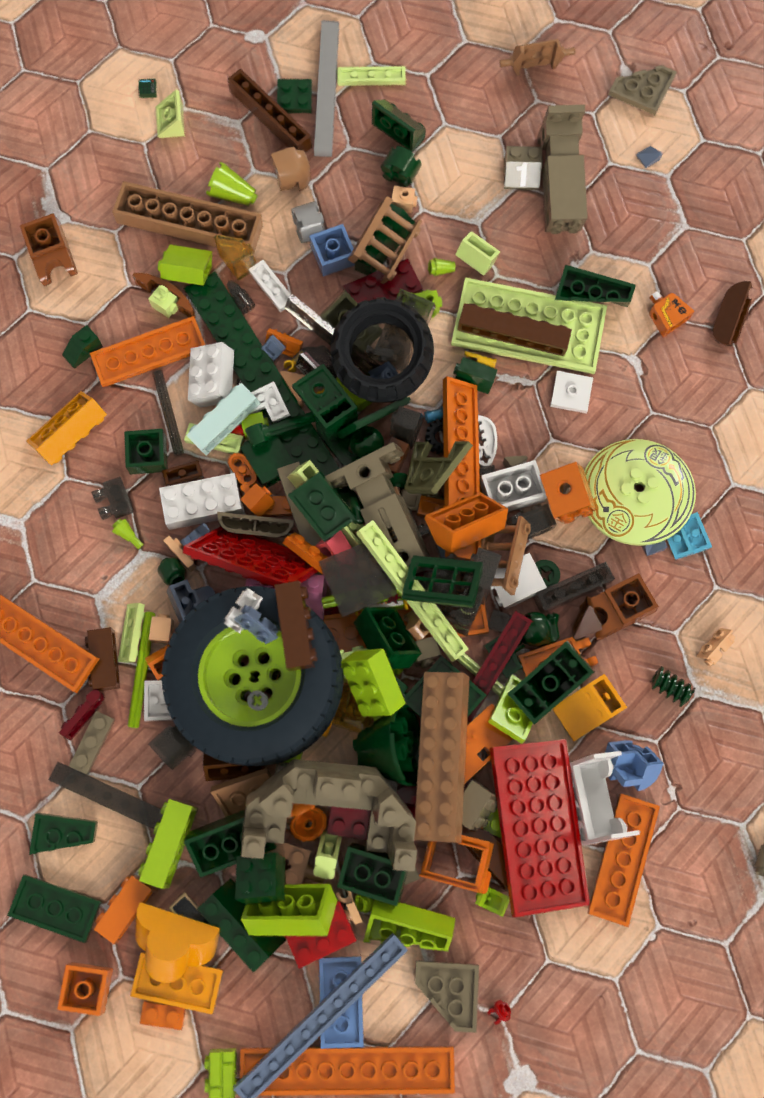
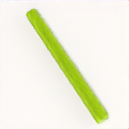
(141, 673)

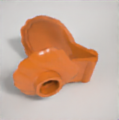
(302, 815)

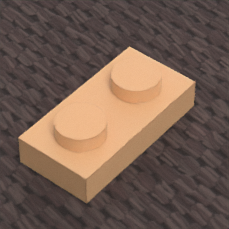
(175, 546)

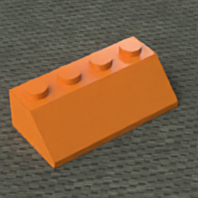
(466, 521)

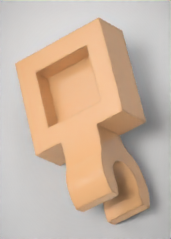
(352, 912)

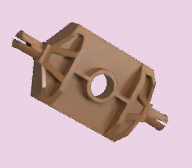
(537, 54)

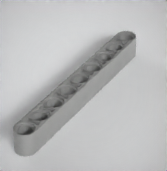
(326, 89)

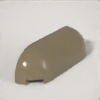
(254, 525)

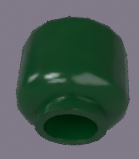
(171, 571)

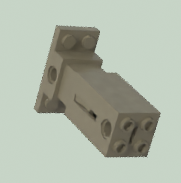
(564, 169)
(380, 499)

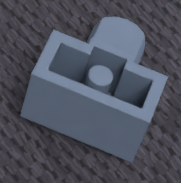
(185, 599)

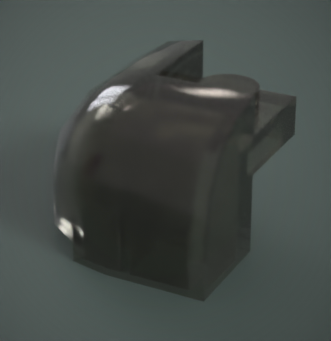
(172, 746)

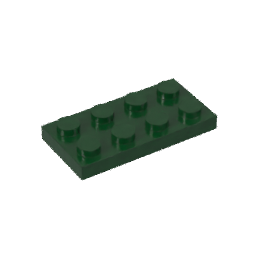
(54, 908)

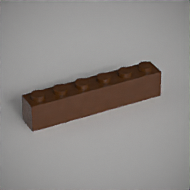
(269, 112)
(514, 329)

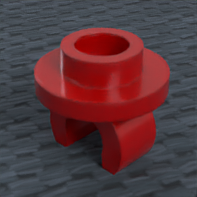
(502, 1010)

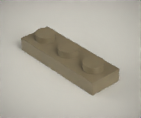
(92, 743)

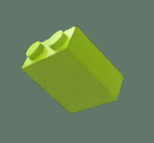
(185, 264)

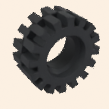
(430, 436)

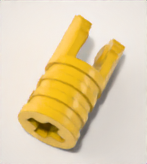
(482, 359)

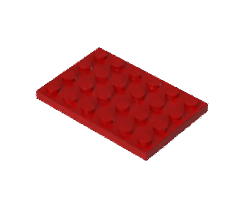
(250, 557)

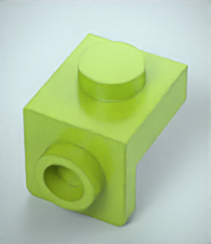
(493, 901)

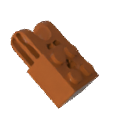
(47, 247)
(618, 611)

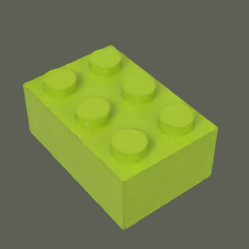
(372, 682)

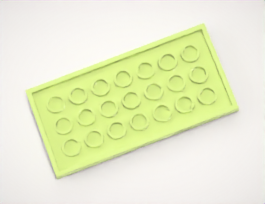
(582, 317)

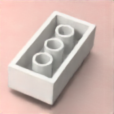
(200, 501)

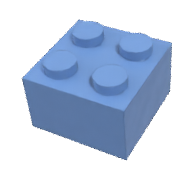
(332, 249)

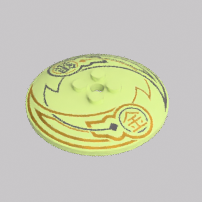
(645, 515)

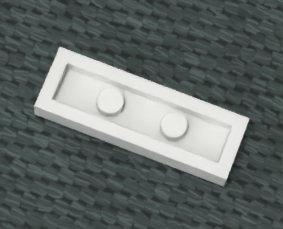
(270, 284)

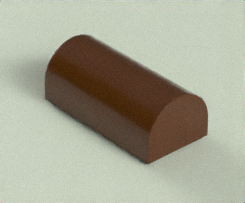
(183, 473)

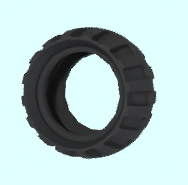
(373, 313)

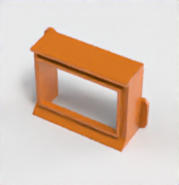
(483, 876)

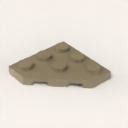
(644, 88)
(451, 990)

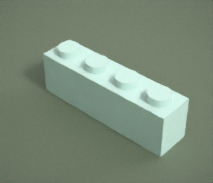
(223, 418)

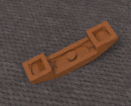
(149, 282)

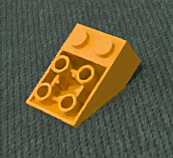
(589, 707)

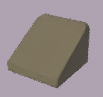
(514, 460)

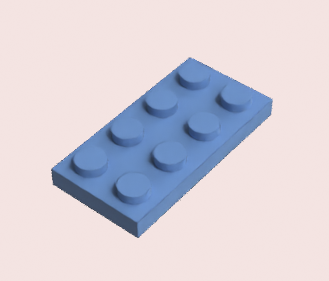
(348, 1028)

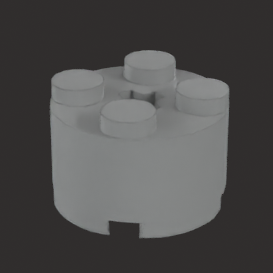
(307, 220)

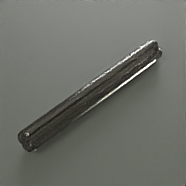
(168, 413)

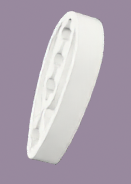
(490, 437)

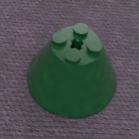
(391, 746)

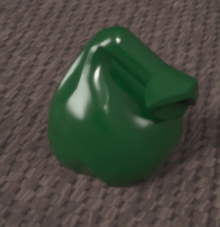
(366, 441)
(542, 630)

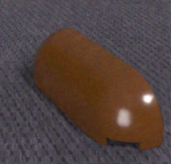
(732, 313)
(497, 862)

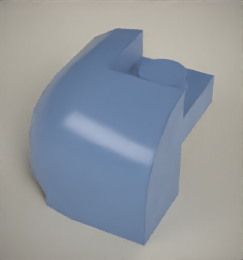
(635, 766)

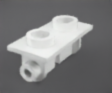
(247, 598)

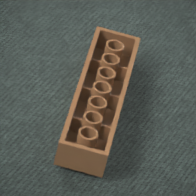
(184, 216)
(442, 757)

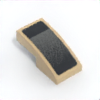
(188, 908)

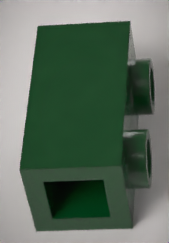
(476, 374)

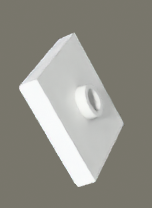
(571, 392)

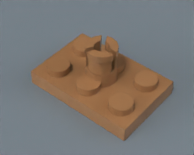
(232, 793)

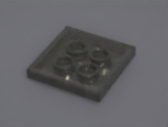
(356, 580)

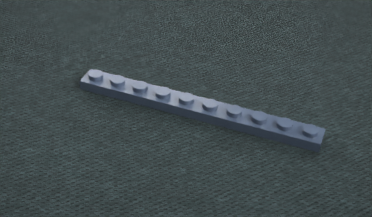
(320, 1018)

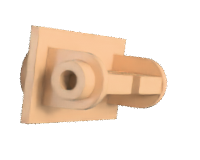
(722, 640)

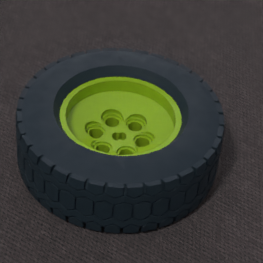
(213, 711)

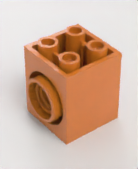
(576, 502)

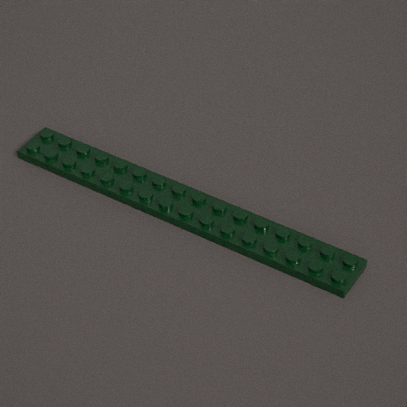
(257, 370)

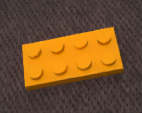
(193, 990)

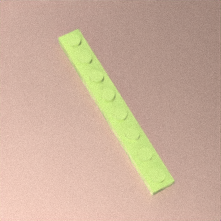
(397, 572)

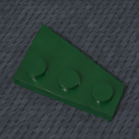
(59, 832)

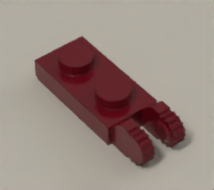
(82, 714)

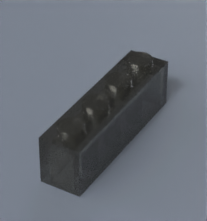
(573, 588)

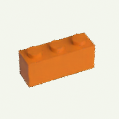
(123, 909)

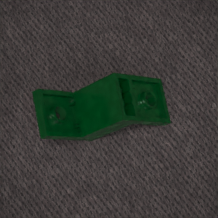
(331, 410)

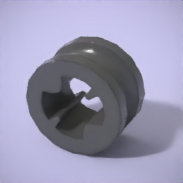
(251, 701)

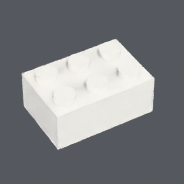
(210, 374)
(514, 486)

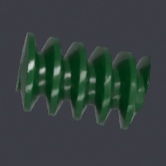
(672, 686)

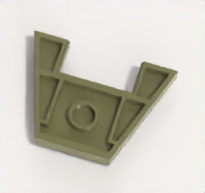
(429, 473)

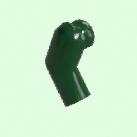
(355, 508)

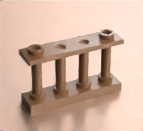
(368, 238)
(516, 548)

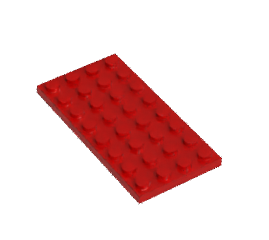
(539, 827)

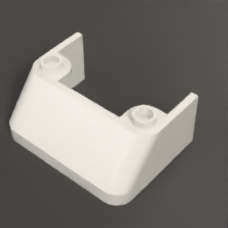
(593, 800)

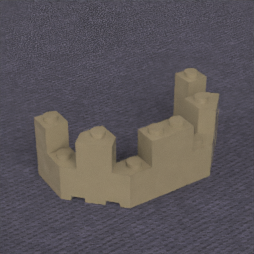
(334, 785)

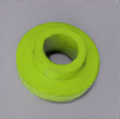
(363, 903)

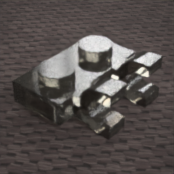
(117, 496)

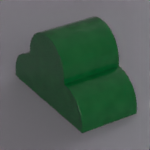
(551, 682)

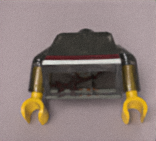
(309, 359)

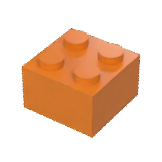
(85, 989)

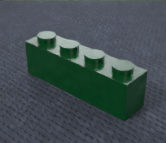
(365, 268)
(592, 287)

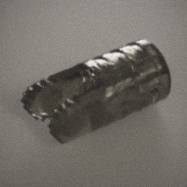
(239, 294)

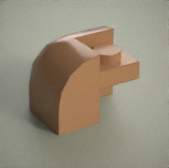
(291, 168)

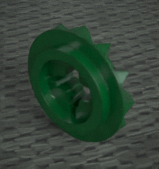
(547, 566)

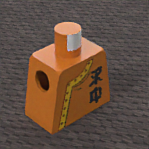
(669, 312)

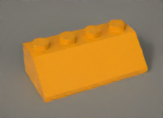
(66, 428)

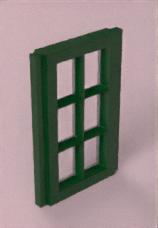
(371, 418)
(442, 598)

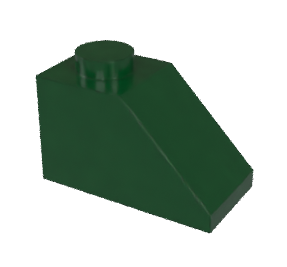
(81, 346)

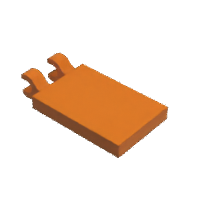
(532, 659)

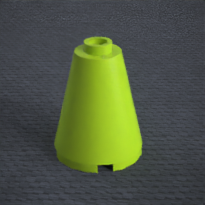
(229, 186)

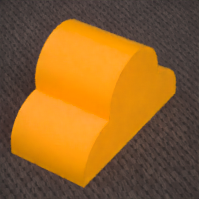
(173, 942)

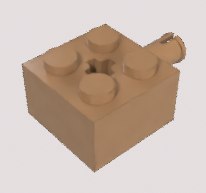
(299, 862)

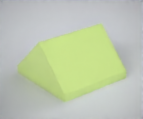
(170, 116)

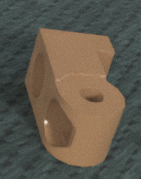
(415, 626)

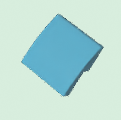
(690, 538)

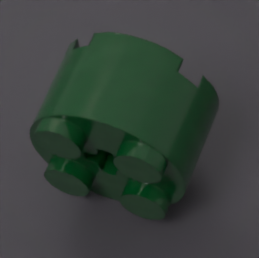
(400, 166)

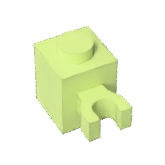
(164, 301)

